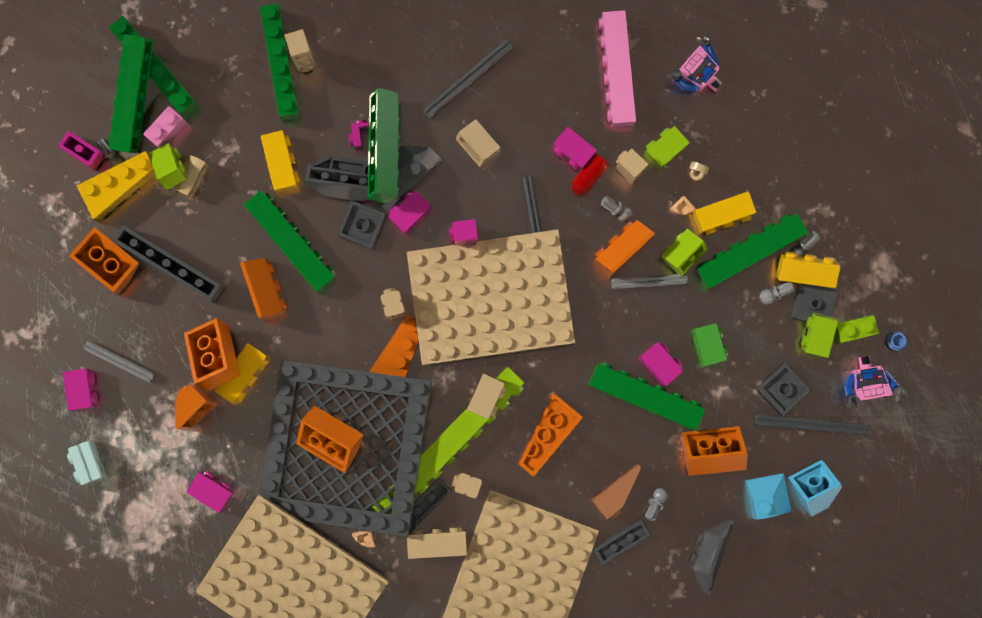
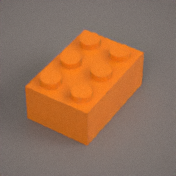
(211, 354)

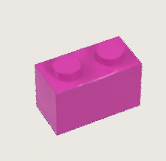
(573, 148)
(81, 150)
(409, 211)
(463, 232)
(661, 364)
(80, 389)
(210, 492)

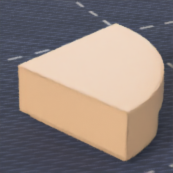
(682, 207)
(364, 538)

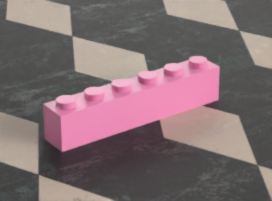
(618, 69)

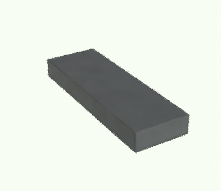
(429, 501)
(621, 542)

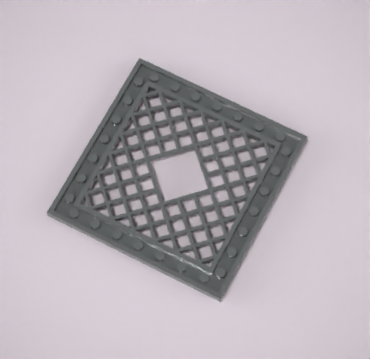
(411, 447)

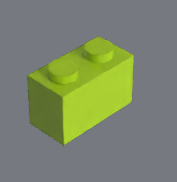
(666, 148)
(168, 166)
(684, 252)
(856, 329)
(819, 335)

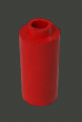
(589, 175)

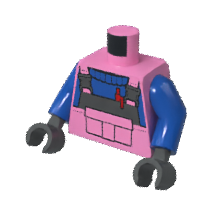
(698, 69)
(870, 383)

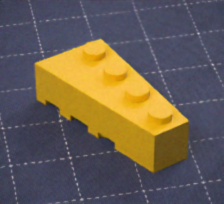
(113, 186)

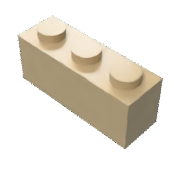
(300, 50)
(437, 543)

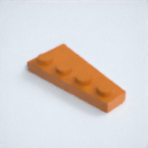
(399, 351)
(550, 433)

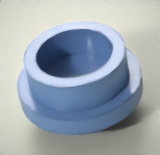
(896, 341)

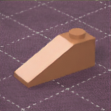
(614, 497)

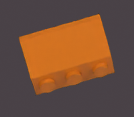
(623, 247)
(105, 261)
(263, 288)
(191, 406)
(329, 438)
(714, 451)

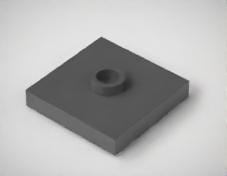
(362, 224)
(813, 299)
(784, 389)

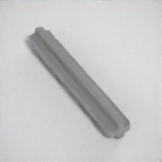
(649, 281)
(119, 361)

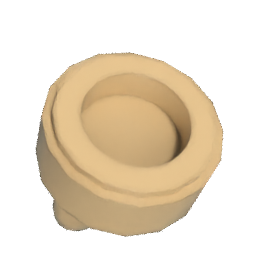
(694, 166)

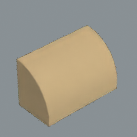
(477, 143)
(194, 172)

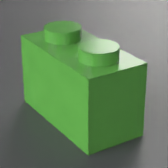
(709, 344)

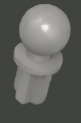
(110, 153)
(623, 213)
(806, 244)
(768, 296)
(660, 496)

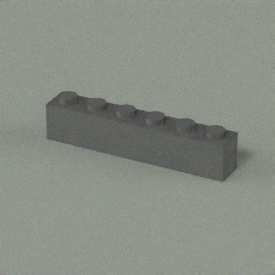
(168, 264)

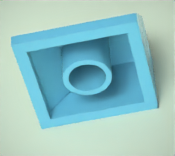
(815, 487)
(768, 496)

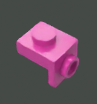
(355, 137)

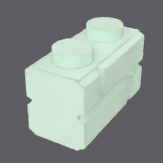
(86, 462)

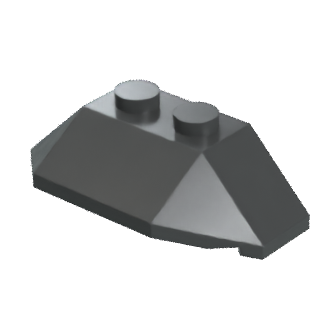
(414, 166)
(339, 178)
(710, 554)

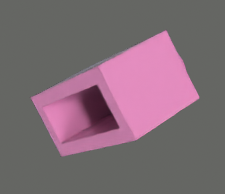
(165, 127)

